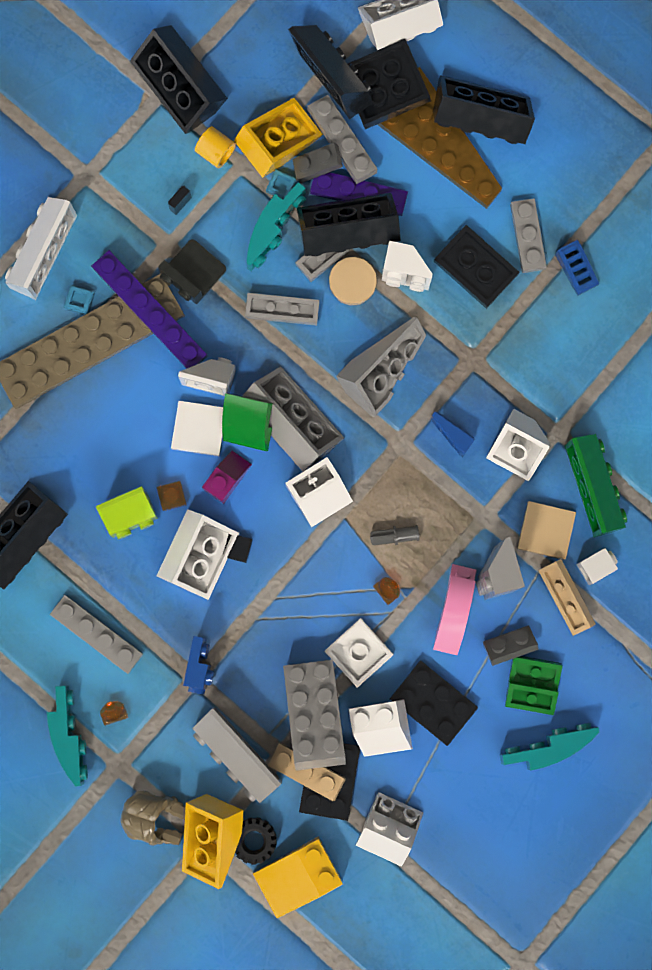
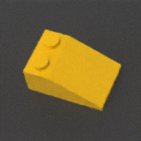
(277, 136)
(210, 838)
(298, 877)

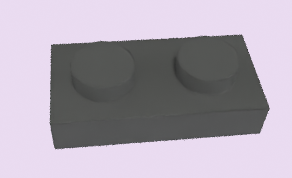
(317, 162)
(510, 645)

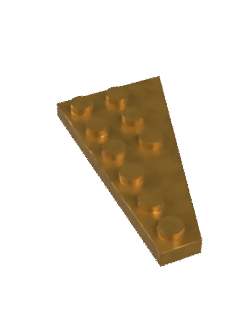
(444, 149)

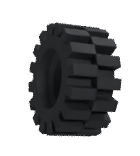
(268, 847)

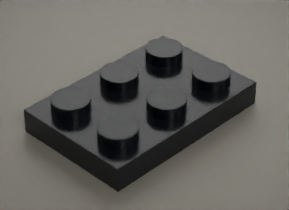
(476, 266)
(434, 703)
(316, 804)

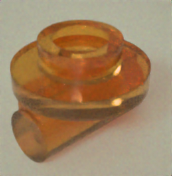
(387, 589)
(113, 712)

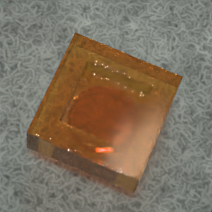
(171, 496)

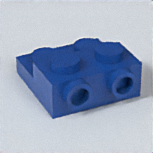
(198, 674)

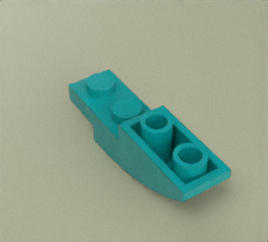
(266, 231)
(560, 746)
(67, 747)

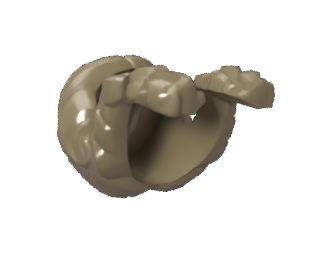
(141, 813)

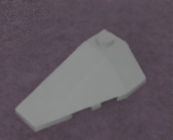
(374, 372)

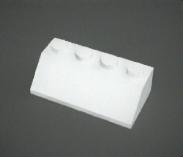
(41, 247)

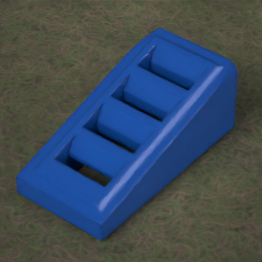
(584, 263)
(456, 436)

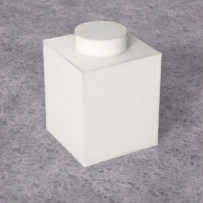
(598, 566)

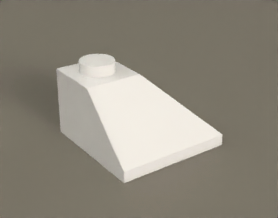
(210, 376)
(519, 445)

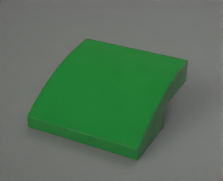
(246, 421)
(533, 685)

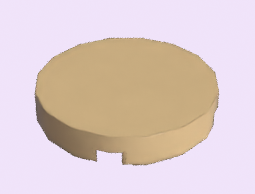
(352, 281)

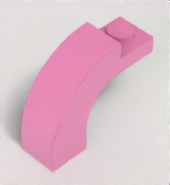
(455, 609)

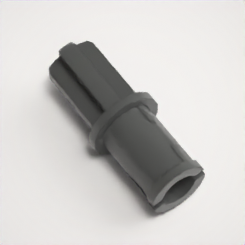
(394, 535)

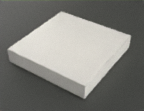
(198, 428)
(358, 652)

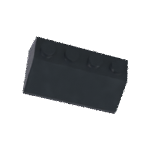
(331, 69)
(177, 78)
(483, 110)
(348, 224)
(24, 529)

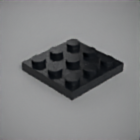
(393, 81)

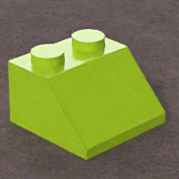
(127, 513)

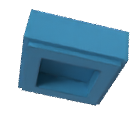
(281, 184)
(79, 300)

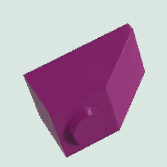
(226, 477)

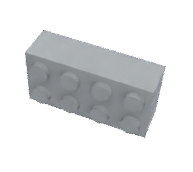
(314, 715)

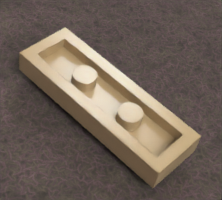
(567, 597)
(317, 779)

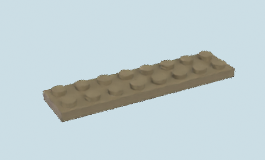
(79, 346)

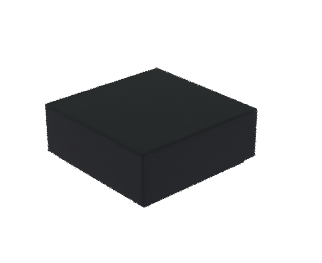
(179, 200)
(240, 548)

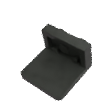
(192, 271)

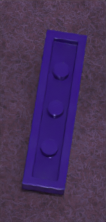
(343, 188)

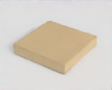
(546, 530)

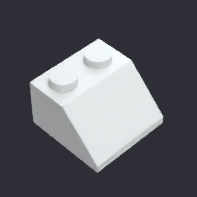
(381, 727)

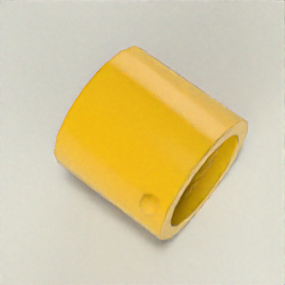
(215, 147)

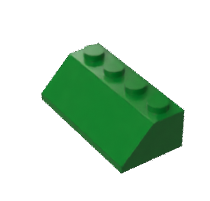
(595, 485)

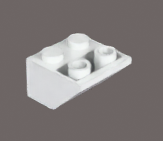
(405, 267)
(319, 492)
(390, 829)

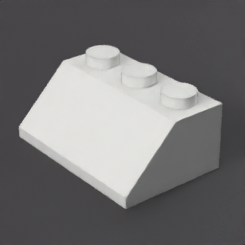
(399, 19)
(197, 554)

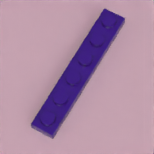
(149, 310)

